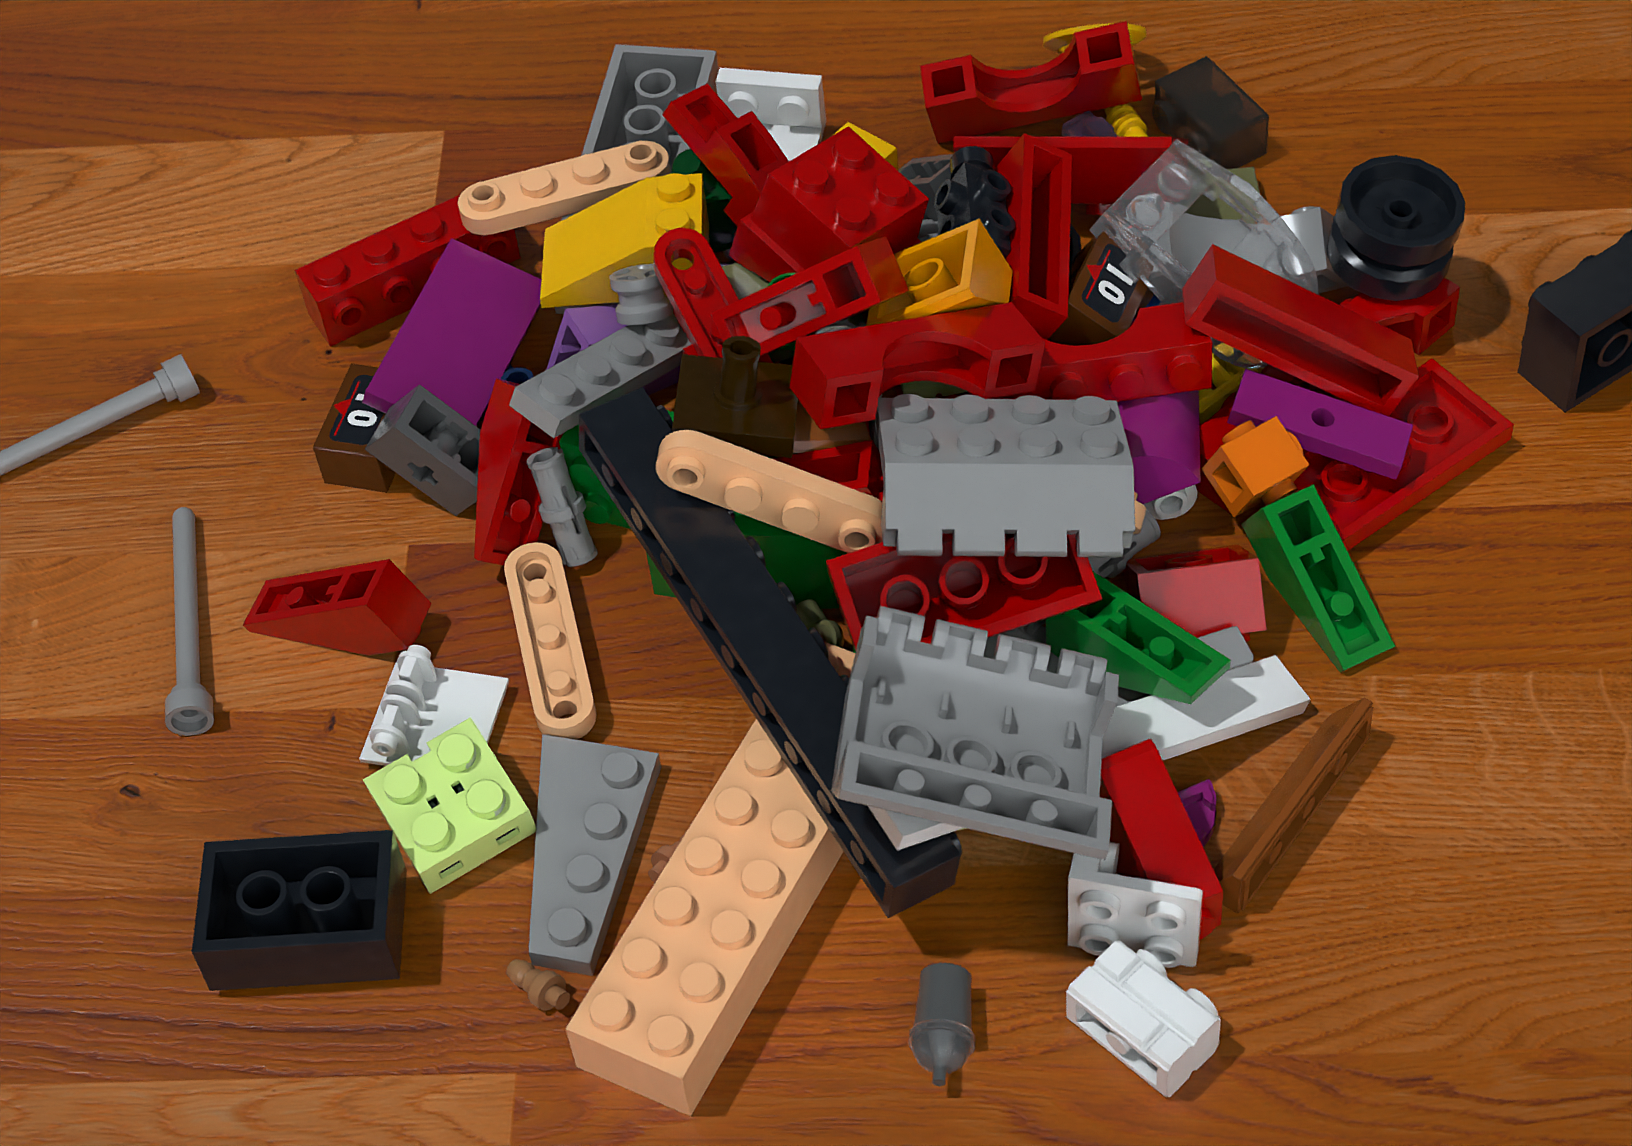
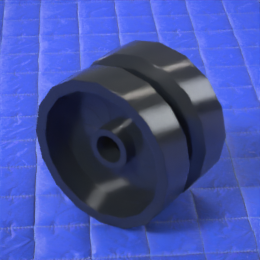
(1395, 227)

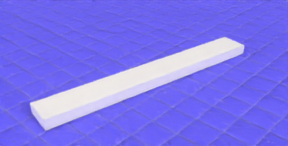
(1231, 706)

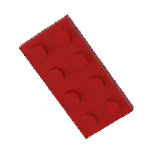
(1448, 436)

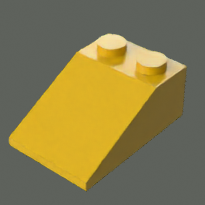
(618, 235)

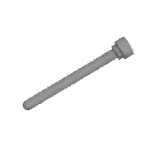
(169, 383)
(189, 704)

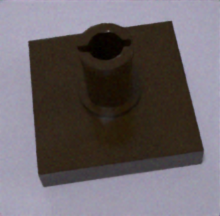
(738, 399)

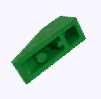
(1318, 577)
(1138, 645)

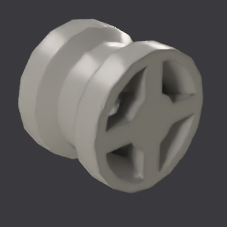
(639, 295)

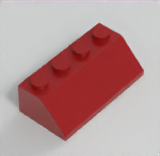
(1100, 165)
(964, 590)

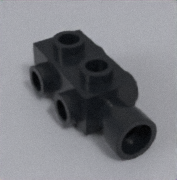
(975, 194)

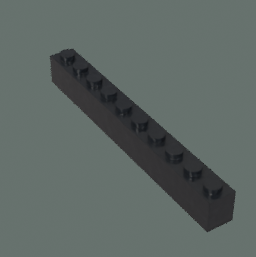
(756, 639)

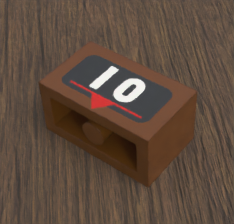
(1100, 295)
(347, 433)

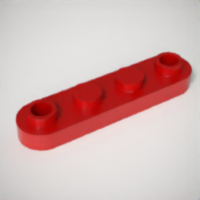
(695, 290)

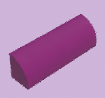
(1163, 442)

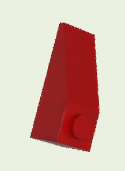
(815, 297)
(505, 487)
(343, 608)

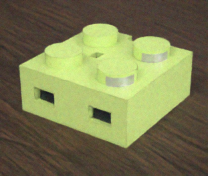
(451, 805)

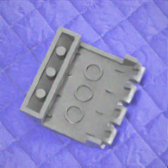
(1004, 470)
(977, 735)

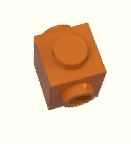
(1256, 465)

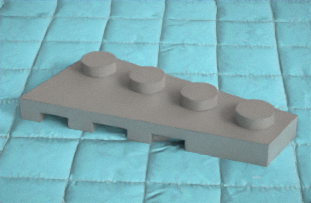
(585, 838)

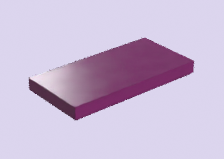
(459, 333)

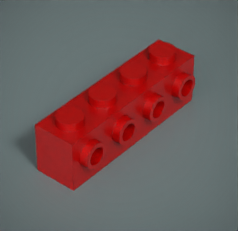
(388, 270)

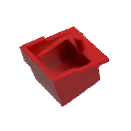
(825, 205)

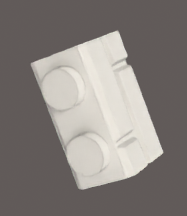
(1144, 1016)

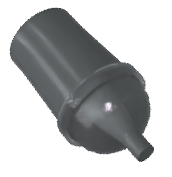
(943, 1021)

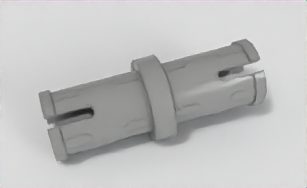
(562, 506)

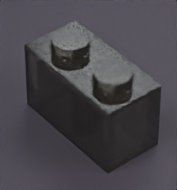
(1211, 113)

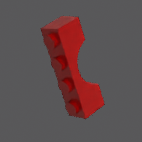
(977, 99)
(976, 349)
(1147, 360)

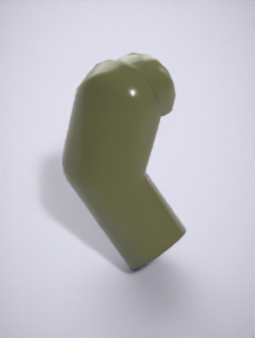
(813, 616)

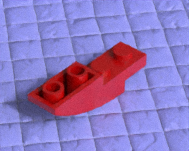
(732, 148)

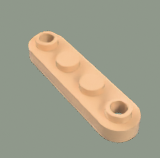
(558, 187)
(769, 491)
(549, 641)

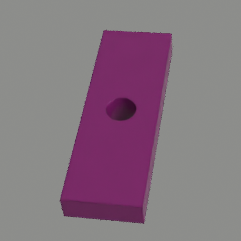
(1324, 423)

